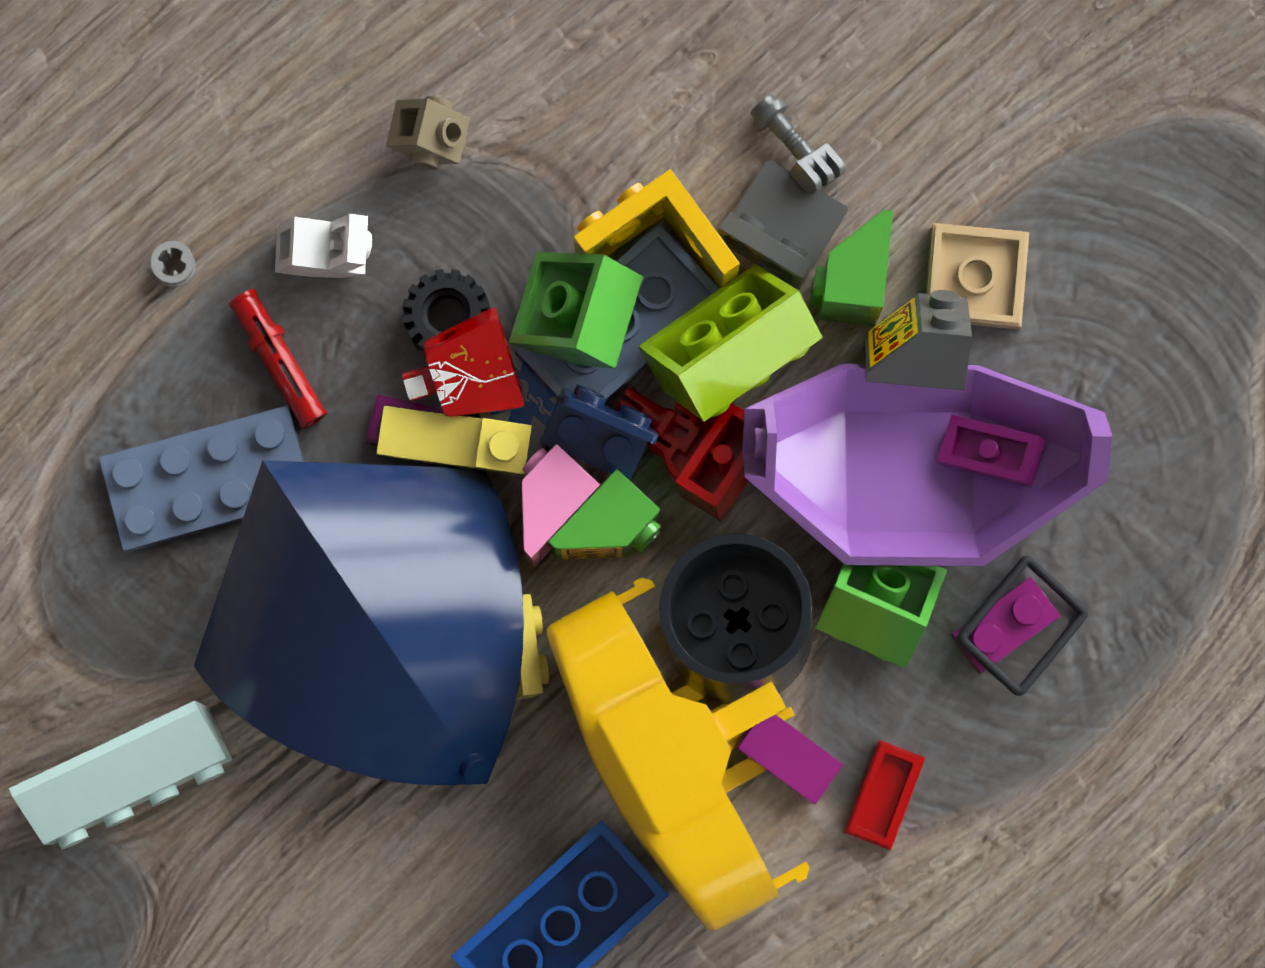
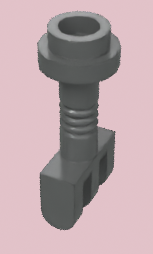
(813, 166)

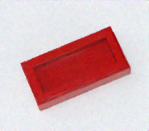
(884, 795)

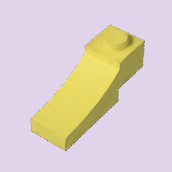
(454, 440)

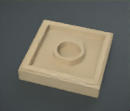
(982, 266)

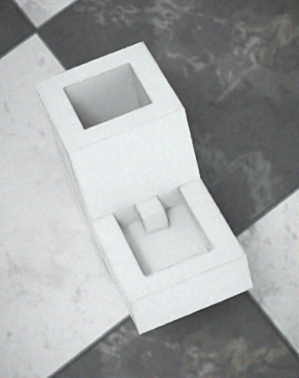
(323, 247)

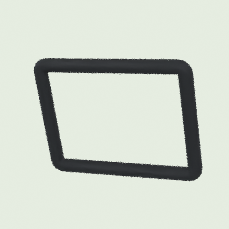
(1054, 649)

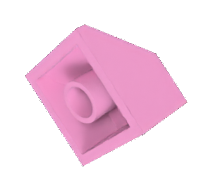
(550, 496)

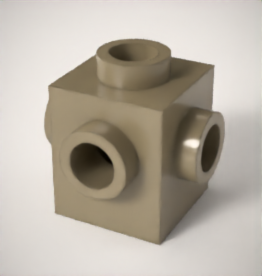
(428, 132)

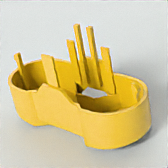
(668, 759)

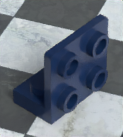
(597, 432)

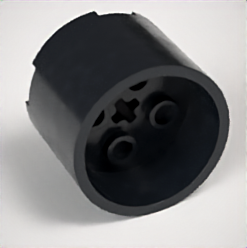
(734, 580)

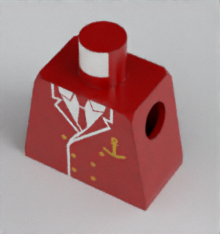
(468, 369)

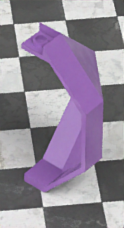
(866, 477)

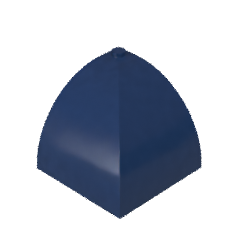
(372, 619)

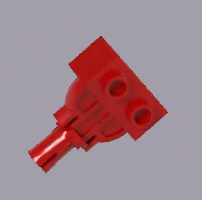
(701, 455)

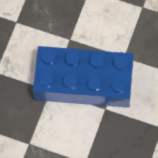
(569, 910)

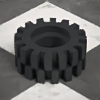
(432, 289)

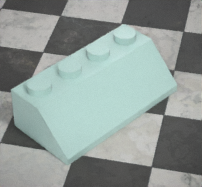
(123, 774)

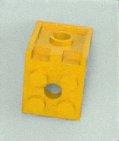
(644, 207)

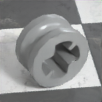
(159, 269)

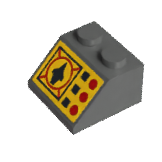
(921, 343)

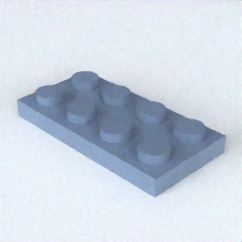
(668, 289)
(194, 477)

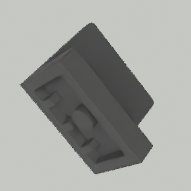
(782, 224)

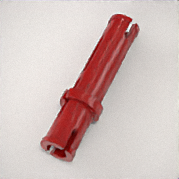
(250, 309)

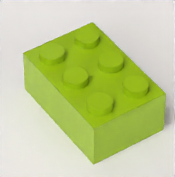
(730, 342)

